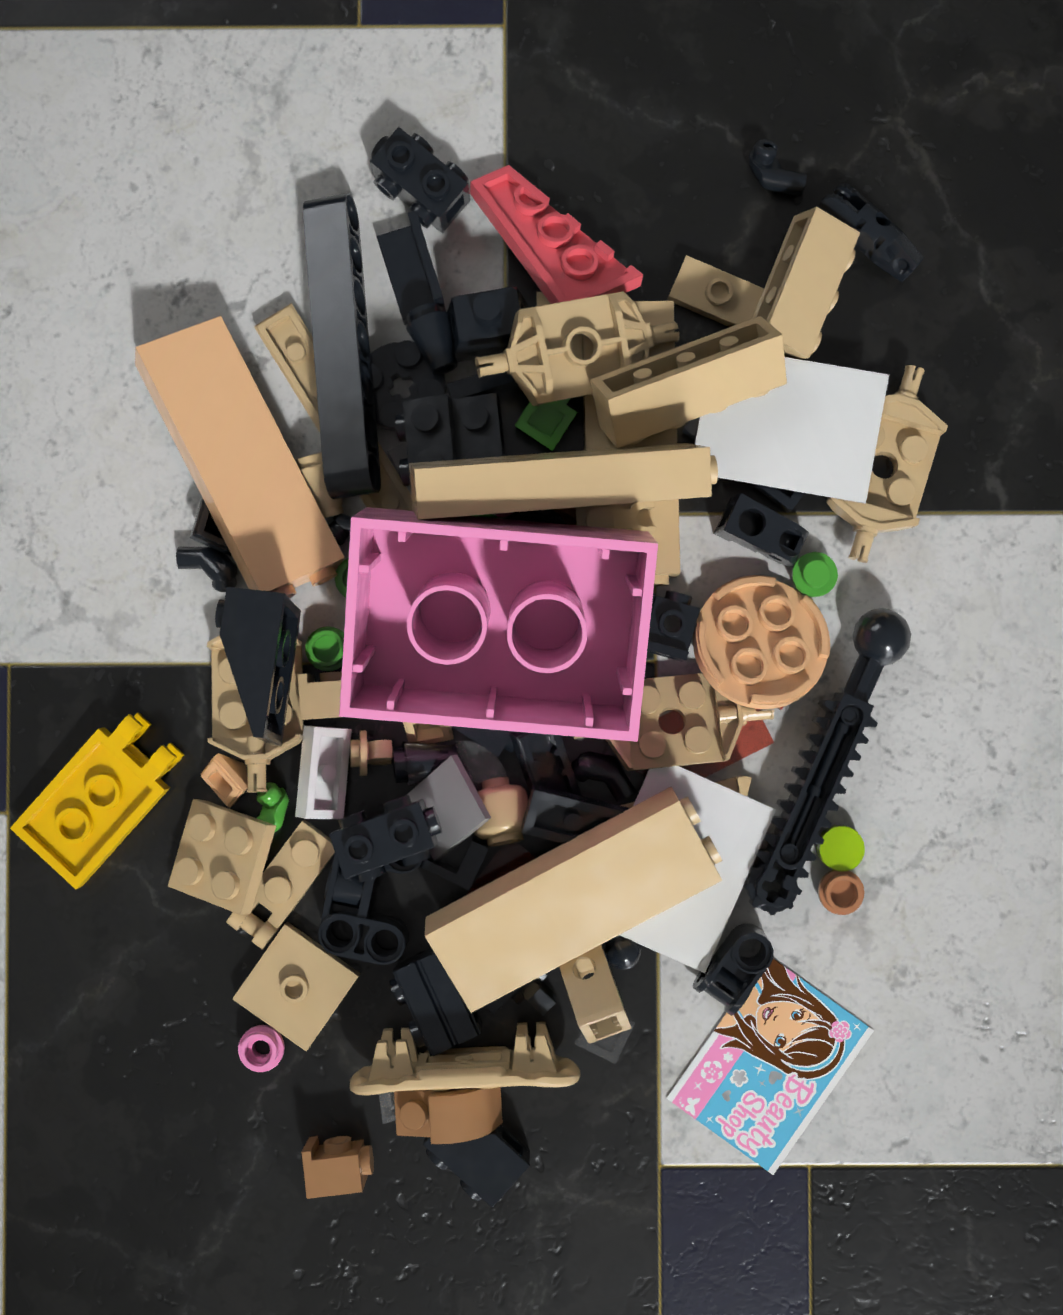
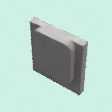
(455, 803)

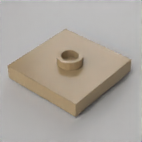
(296, 986)

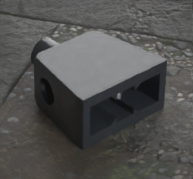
(483, 321)

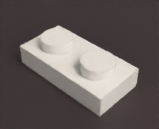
(323, 772)

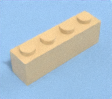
(689, 381)

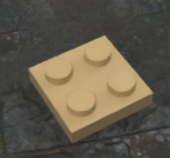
(222, 856)

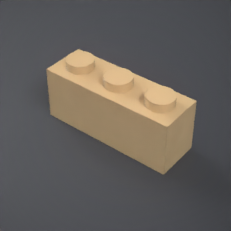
(807, 279)

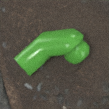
(274, 805)

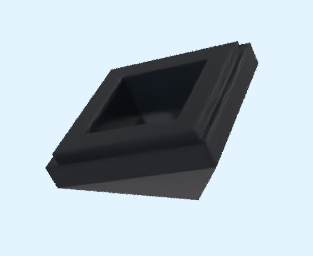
(206, 530)

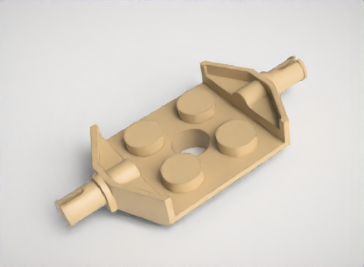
(230, 724)
(708, 729)

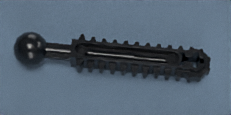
(880, 640)

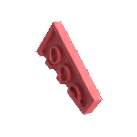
(547, 243)

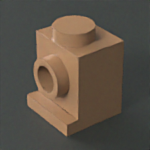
(336, 1166)

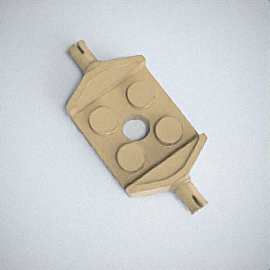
(541, 351)
(909, 439)

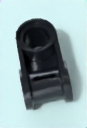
(734, 971)

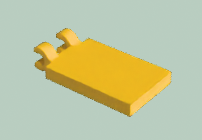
(96, 800)

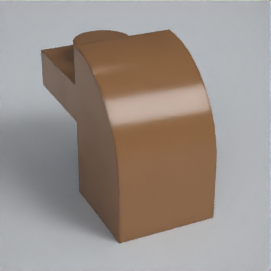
(448, 1114)

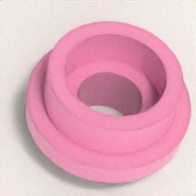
(249, 1055)

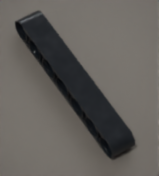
(341, 347)

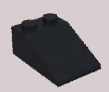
(260, 645)

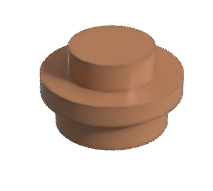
(841, 892)

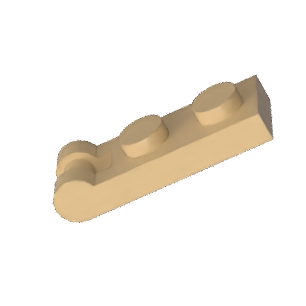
(286, 881)

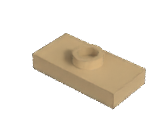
(714, 293)

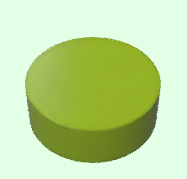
(841, 848)

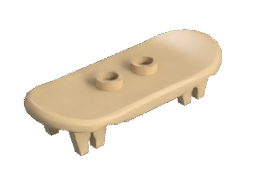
(402, 1069)

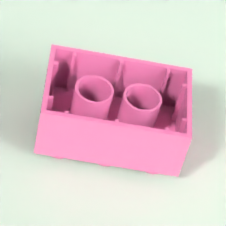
(497, 624)

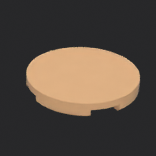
(761, 642)

